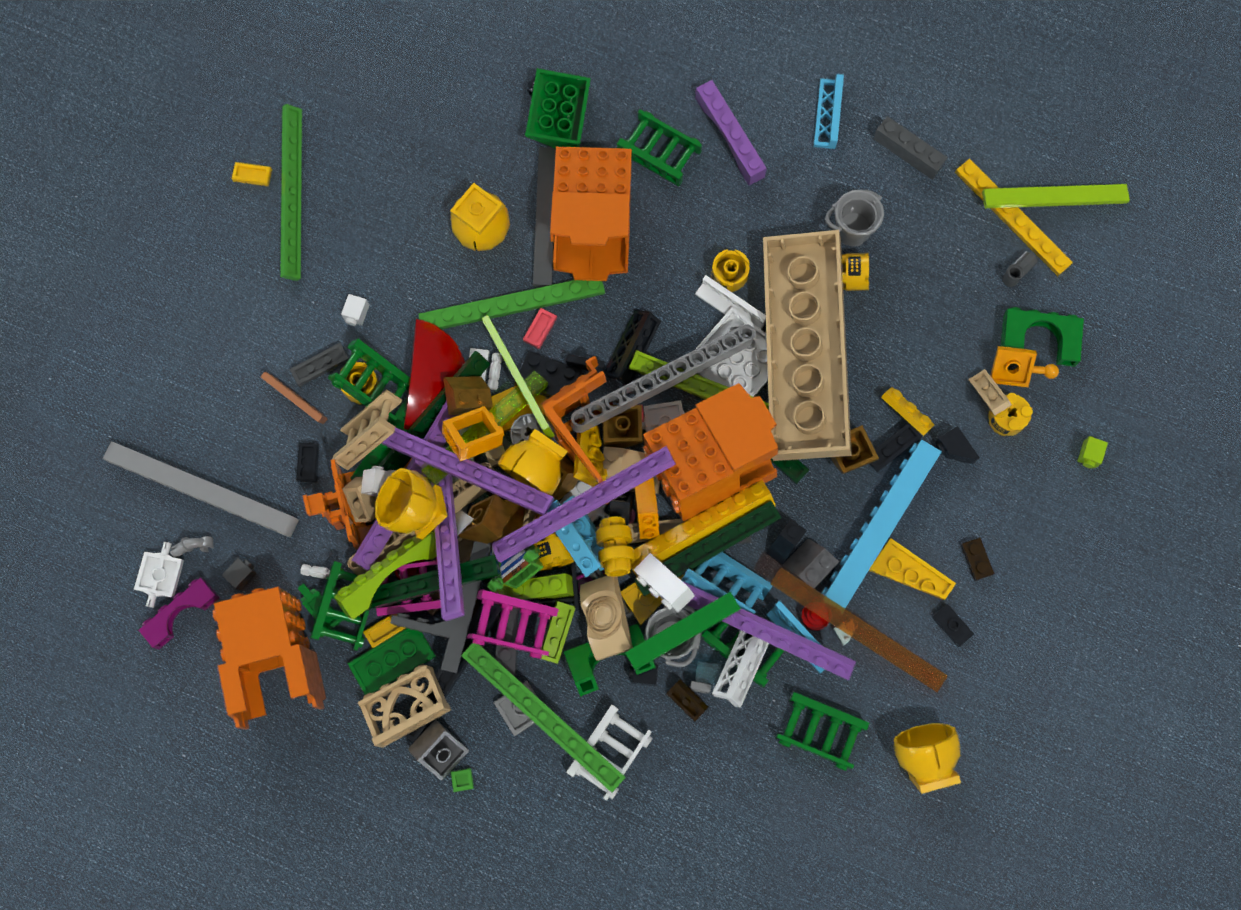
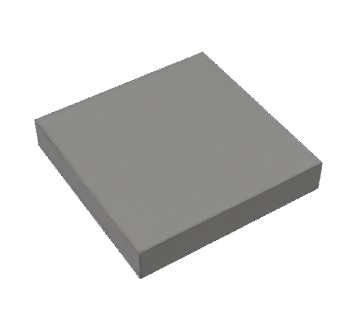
(513, 716)

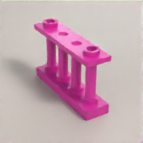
(407, 606)
(526, 608)

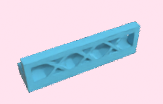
(835, 112)

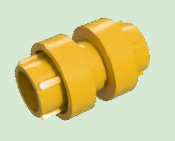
(615, 555)

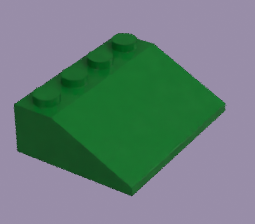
(557, 108)

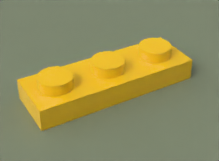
(907, 410)

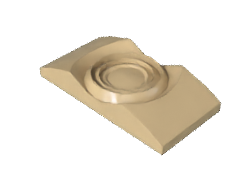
(605, 617)

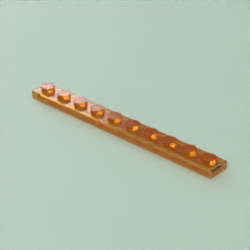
(858, 629)

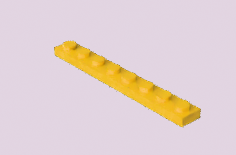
(1016, 220)

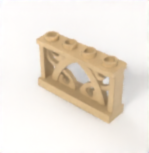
(392, 691)

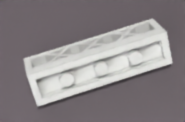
(724, 300)
(747, 668)

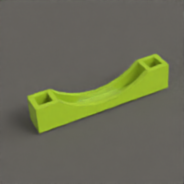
(359, 594)

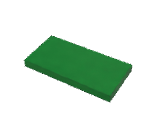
(391, 659)

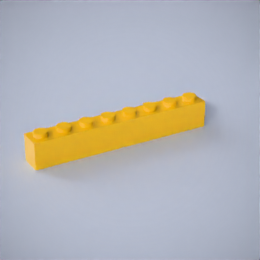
(704, 524)

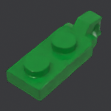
(312, 601)

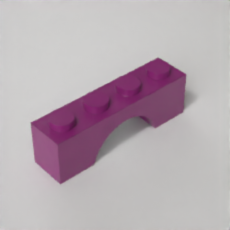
(160, 628)

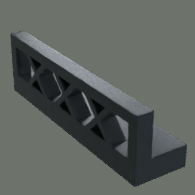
(642, 337)

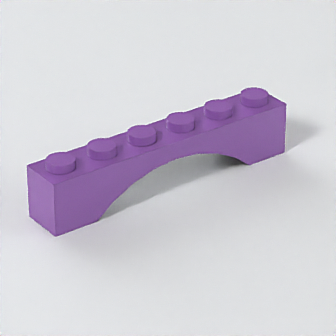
(744, 153)

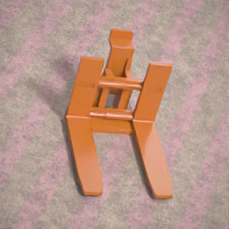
(567, 400)
(323, 505)

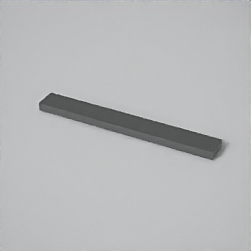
(543, 246)

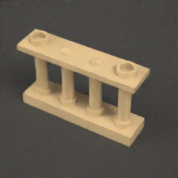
(367, 430)

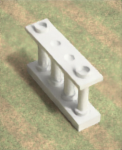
(601, 734)

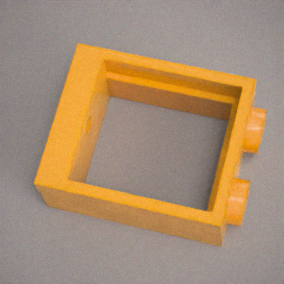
(470, 449)
(647, 509)

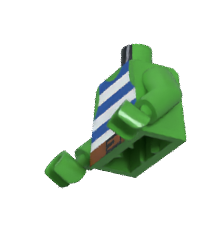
(517, 569)

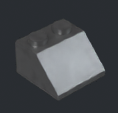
(810, 563)
(438, 750)

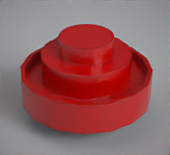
(812, 620)

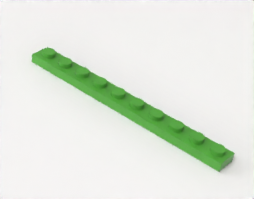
(291, 192)
(513, 303)
(543, 717)

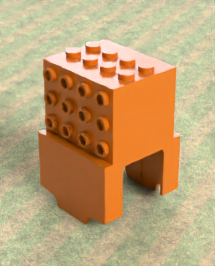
(591, 211)
(716, 450)
(258, 636)

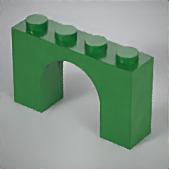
(1066, 329)
(582, 662)

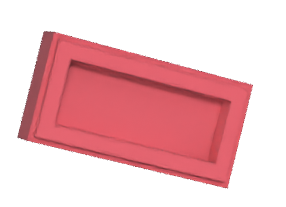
(540, 328)

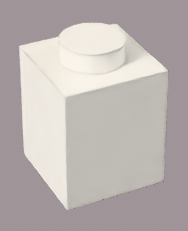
(355, 310)

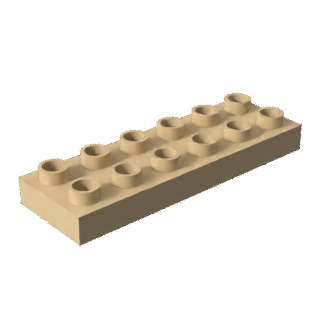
(807, 345)

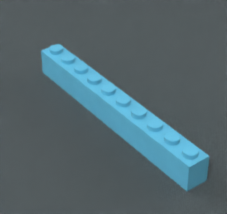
(882, 523)

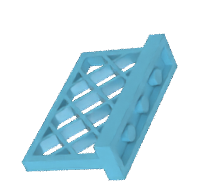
(784, 618)

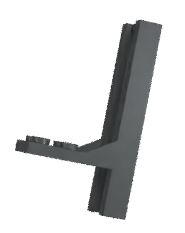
(453, 629)

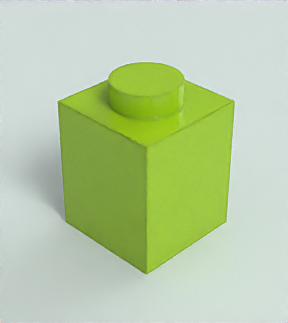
(1092, 452)

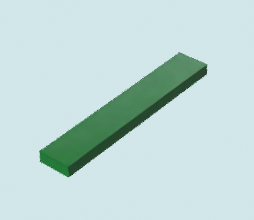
(682, 631)

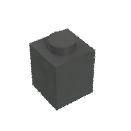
(239, 573)

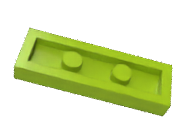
(557, 632)

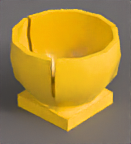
(479, 218)
(537, 462)
(409, 504)
(929, 755)

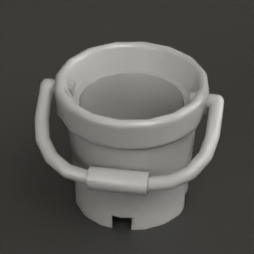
(856, 216)
(665, 618)

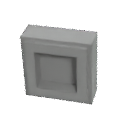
(700, 687)

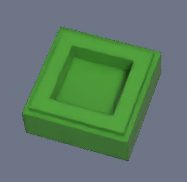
(462, 780)

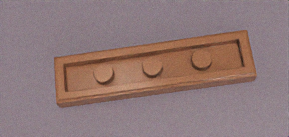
(292, 396)

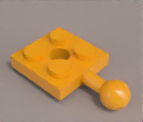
(1022, 374)

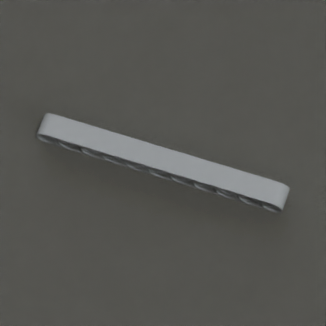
(658, 385)
(200, 489)

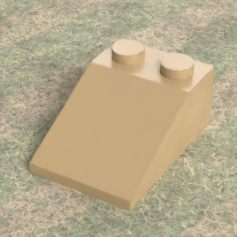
(619, 459)

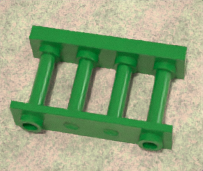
(659, 165)
(374, 362)
(326, 611)
(712, 639)
(837, 718)

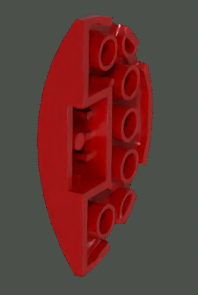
(433, 358)

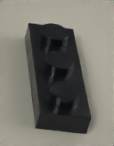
(895, 446)

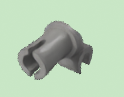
(188, 544)

